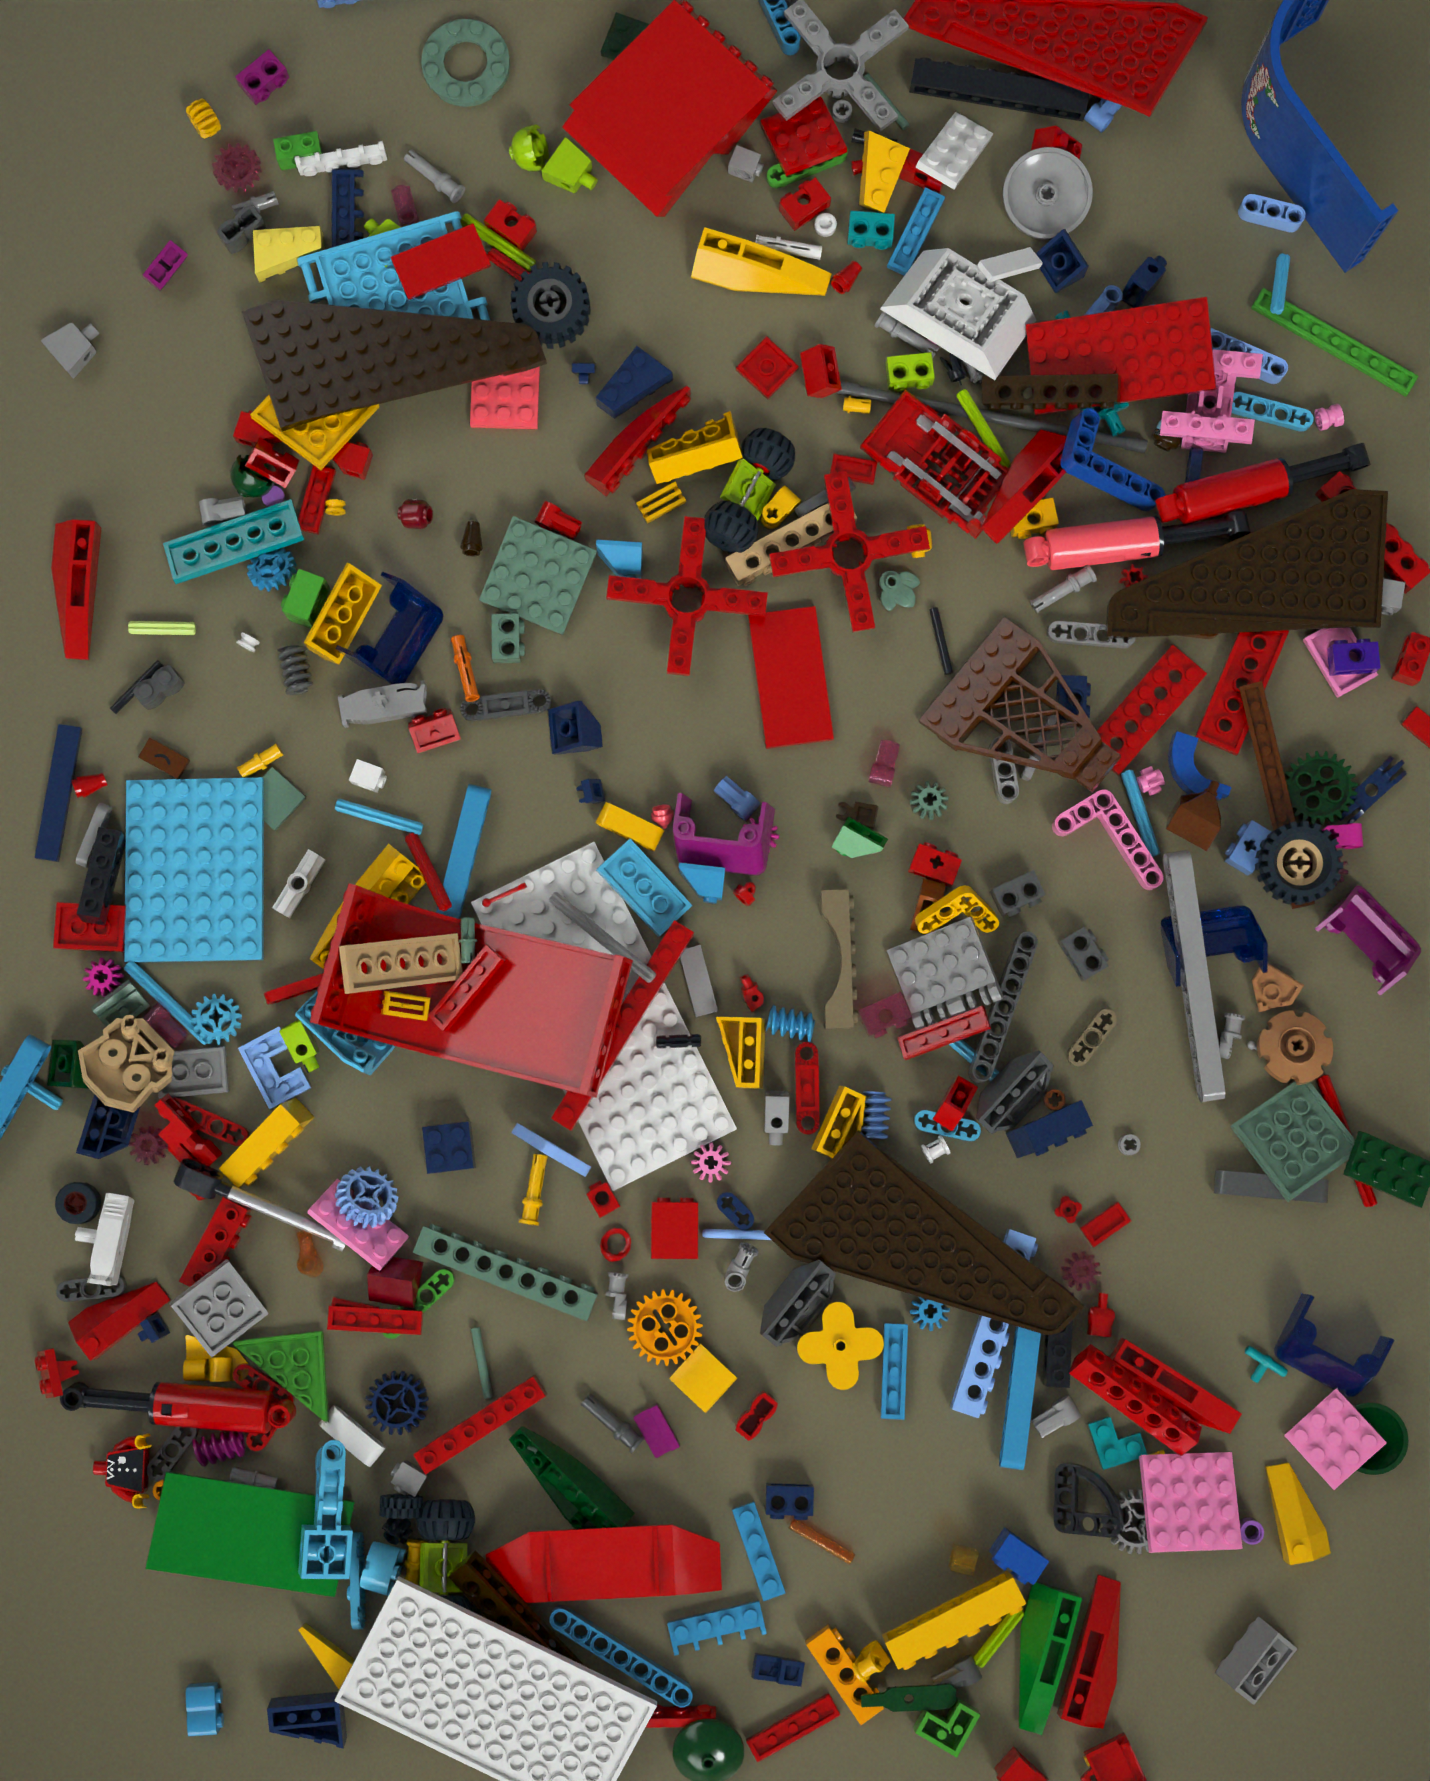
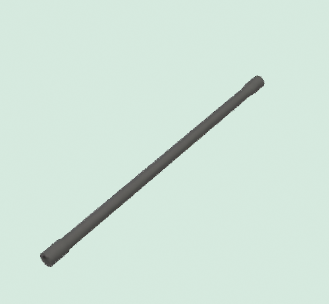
(1127, 443)

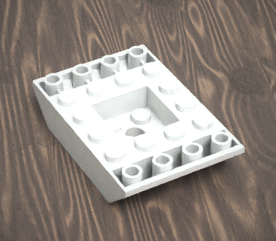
(977, 333)

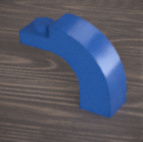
(1183, 768)

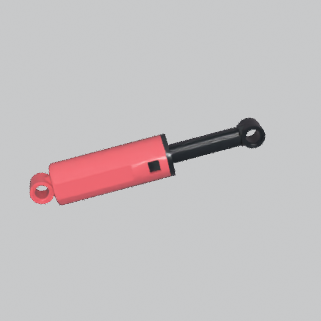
(1124, 540)

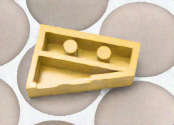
(745, 1049)
(840, 1122)

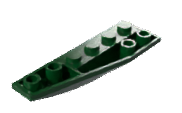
(571, 1486)

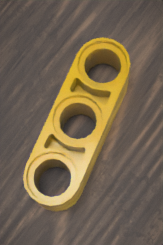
(629, 826)

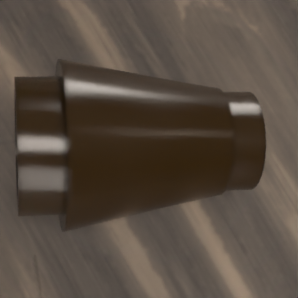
(472, 541)

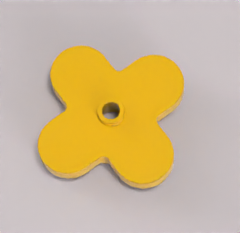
(838, 1326)

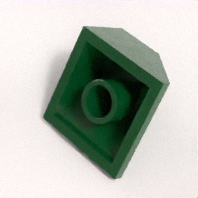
(65, 1064)

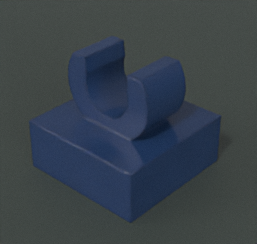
(583, 370)
(592, 791)
(153, 1328)

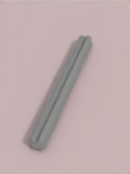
(601, 936)

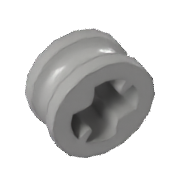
(842, 118)
(1130, 1151)

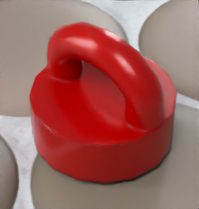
(743, 895)

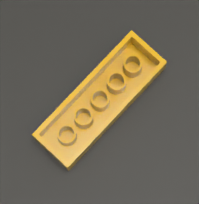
(954, 1620)

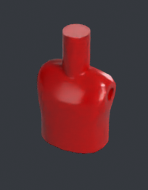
(1101, 1318)

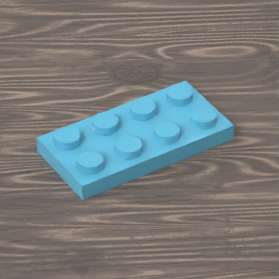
(644, 887)

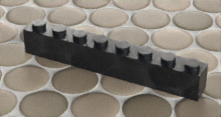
(998, 89)

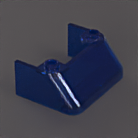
(404, 637)
(1224, 932)
(1297, 1350)

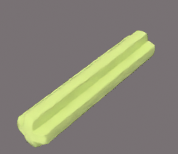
(162, 627)

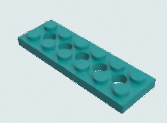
(244, 549)

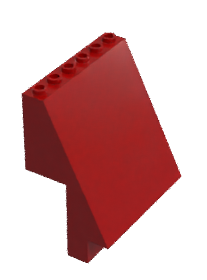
(668, 106)

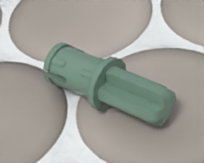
(467, 940)

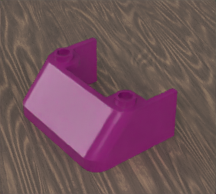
(743, 856)
(1375, 934)

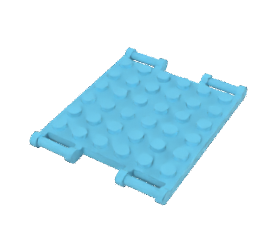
(358, 277)

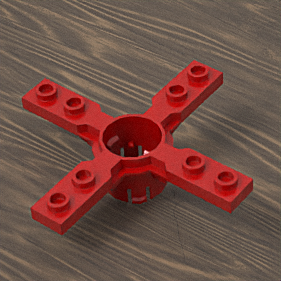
(844, 529)
(689, 575)

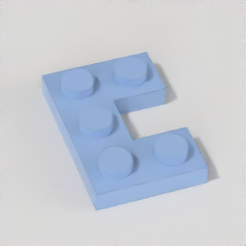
(273, 1088)

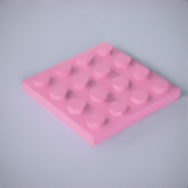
(1190, 1502)

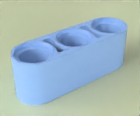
(1281, 209)

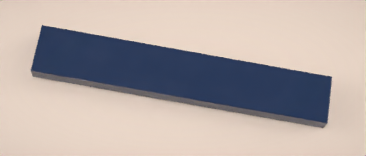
(58, 793)

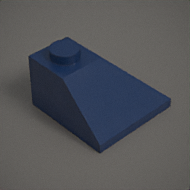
(573, 729)

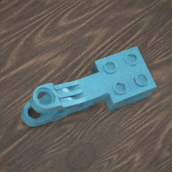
(327, 1543)

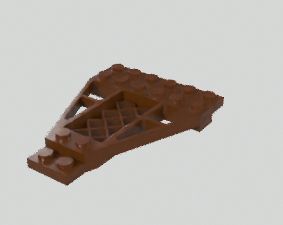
(983, 683)

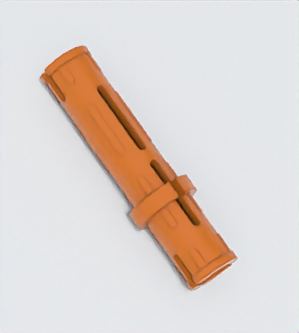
(464, 666)

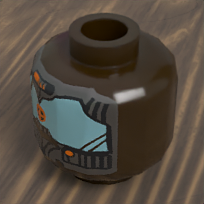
(1165, 442)

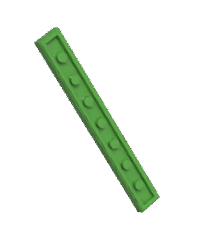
(1337, 344)

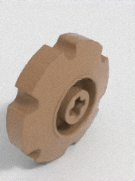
(1278, 1043)

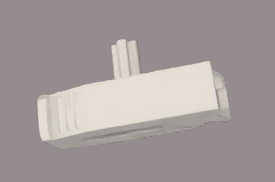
(108, 1239)

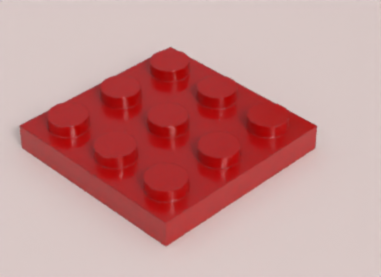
(804, 138)

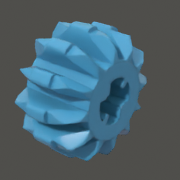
(935, 1316)

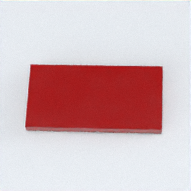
(440, 261)

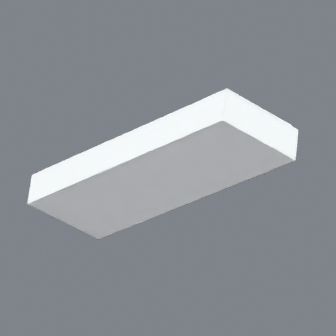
(1009, 264)

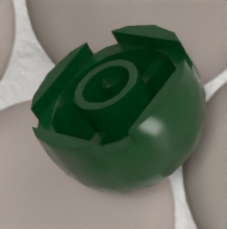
(248, 481)

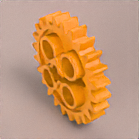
(646, 1338)

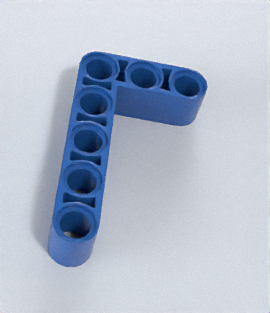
(1100, 472)

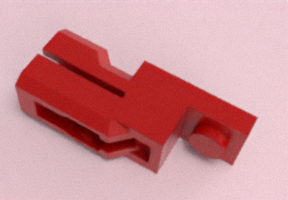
(181, 1134)

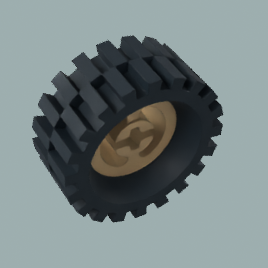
(1298, 838)

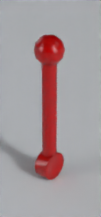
(487, 902)

